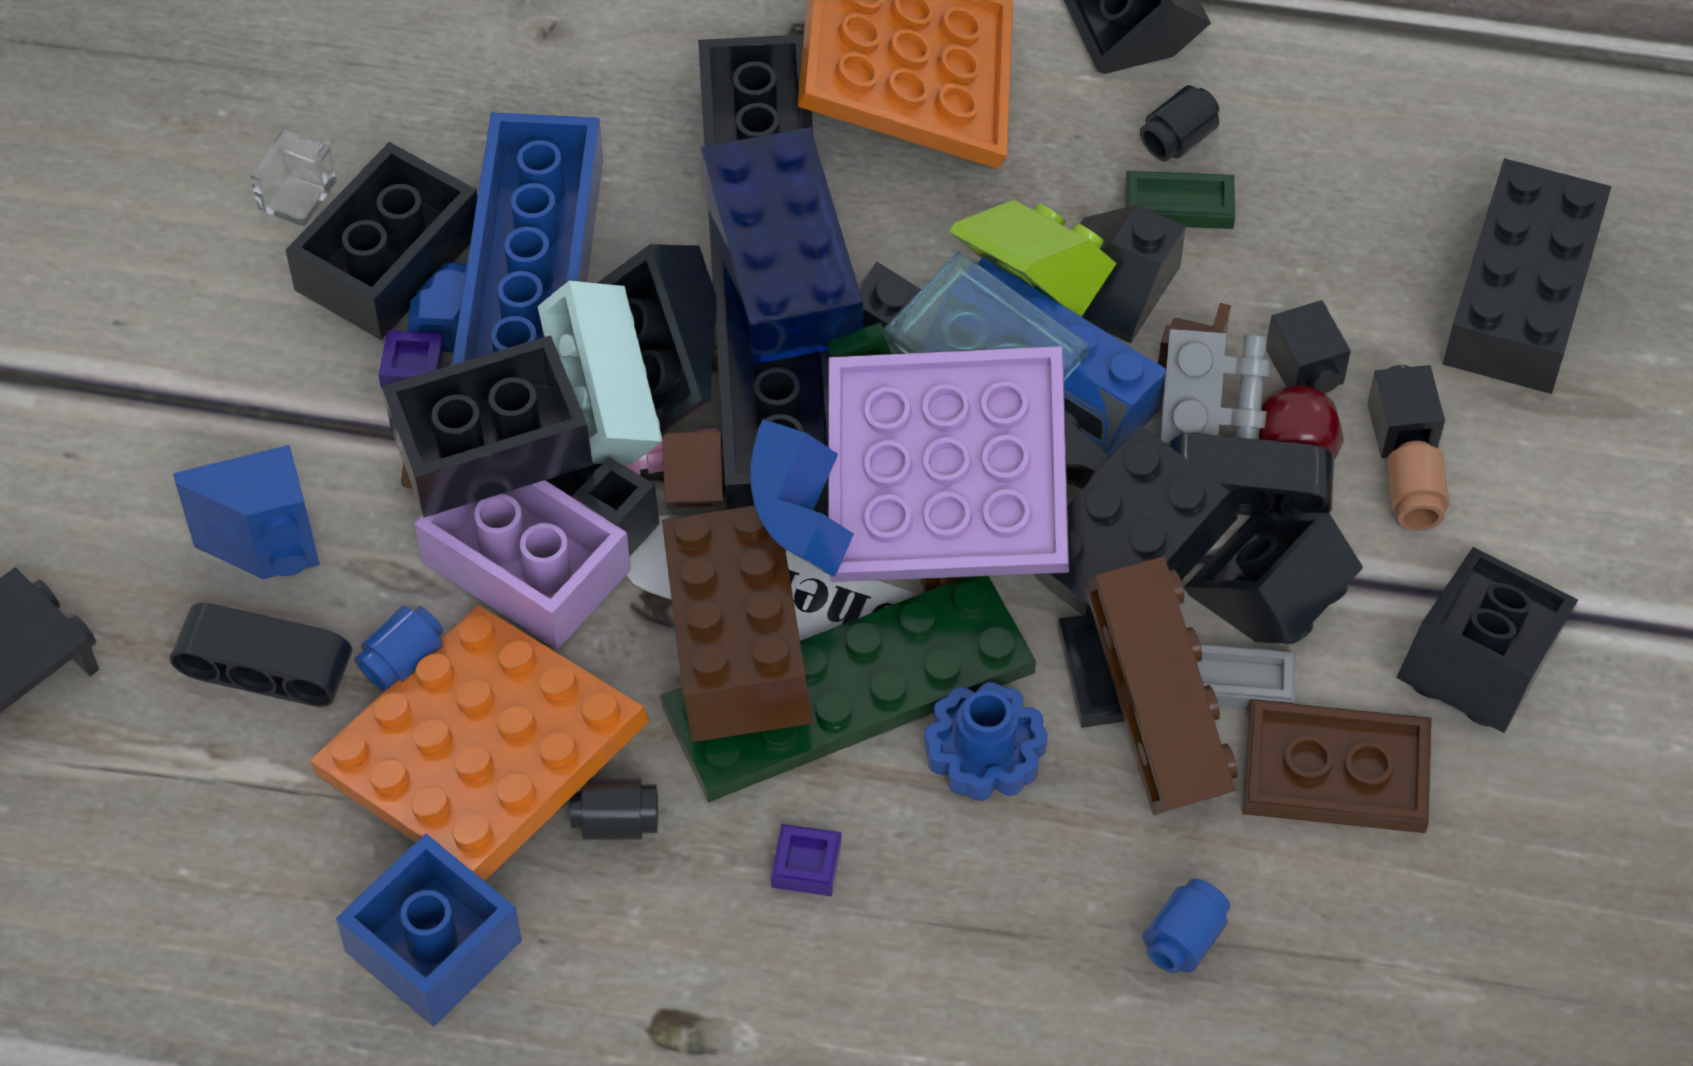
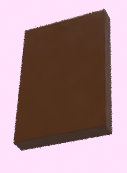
(1338, 766)

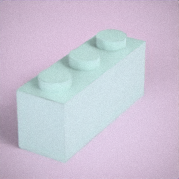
(605, 368)

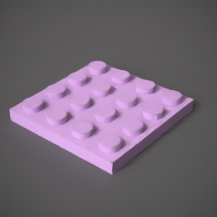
(949, 463)

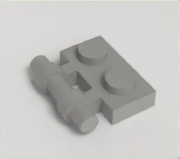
(1196, 385)

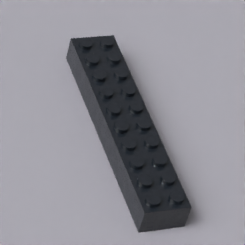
(747, 94)

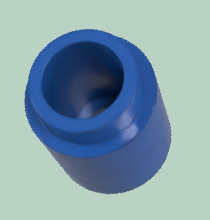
(398, 646)
(1186, 926)

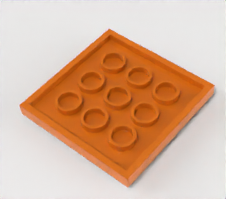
(913, 70)
(480, 742)

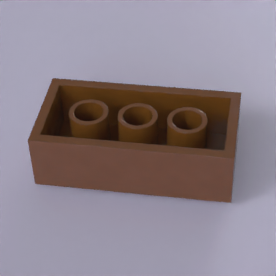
(734, 625)

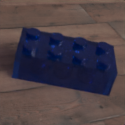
(781, 244)

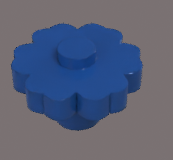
(985, 741)

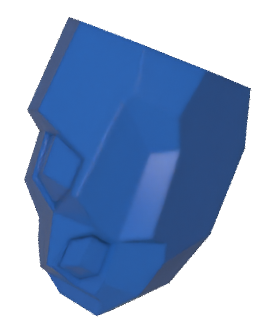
(439, 304)

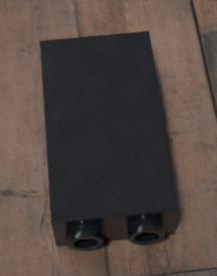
(36, 637)

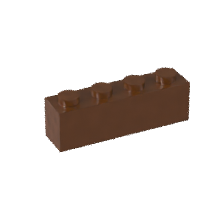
(1160, 685)

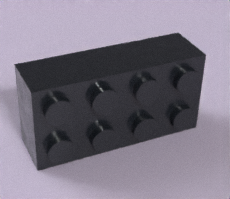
(1527, 276)

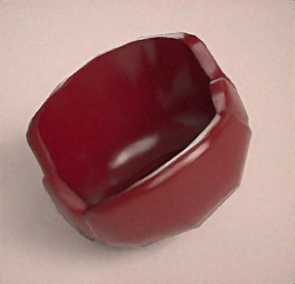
(1302, 417)

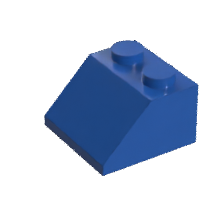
(250, 513)

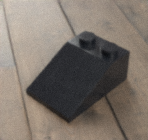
(673, 325)
(1486, 639)

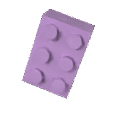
(529, 557)

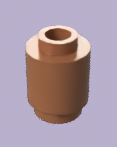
(1417, 485)

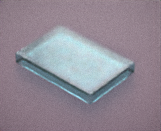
(976, 311)

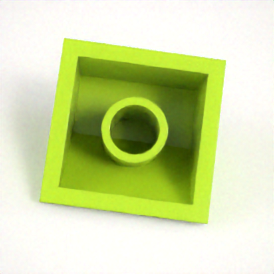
(1039, 251)

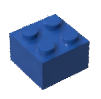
(429, 929)

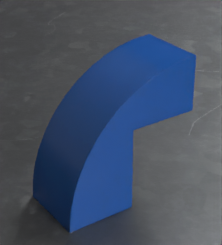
(785, 486)

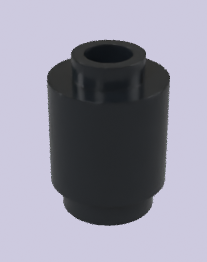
(1180, 123)
(615, 809)

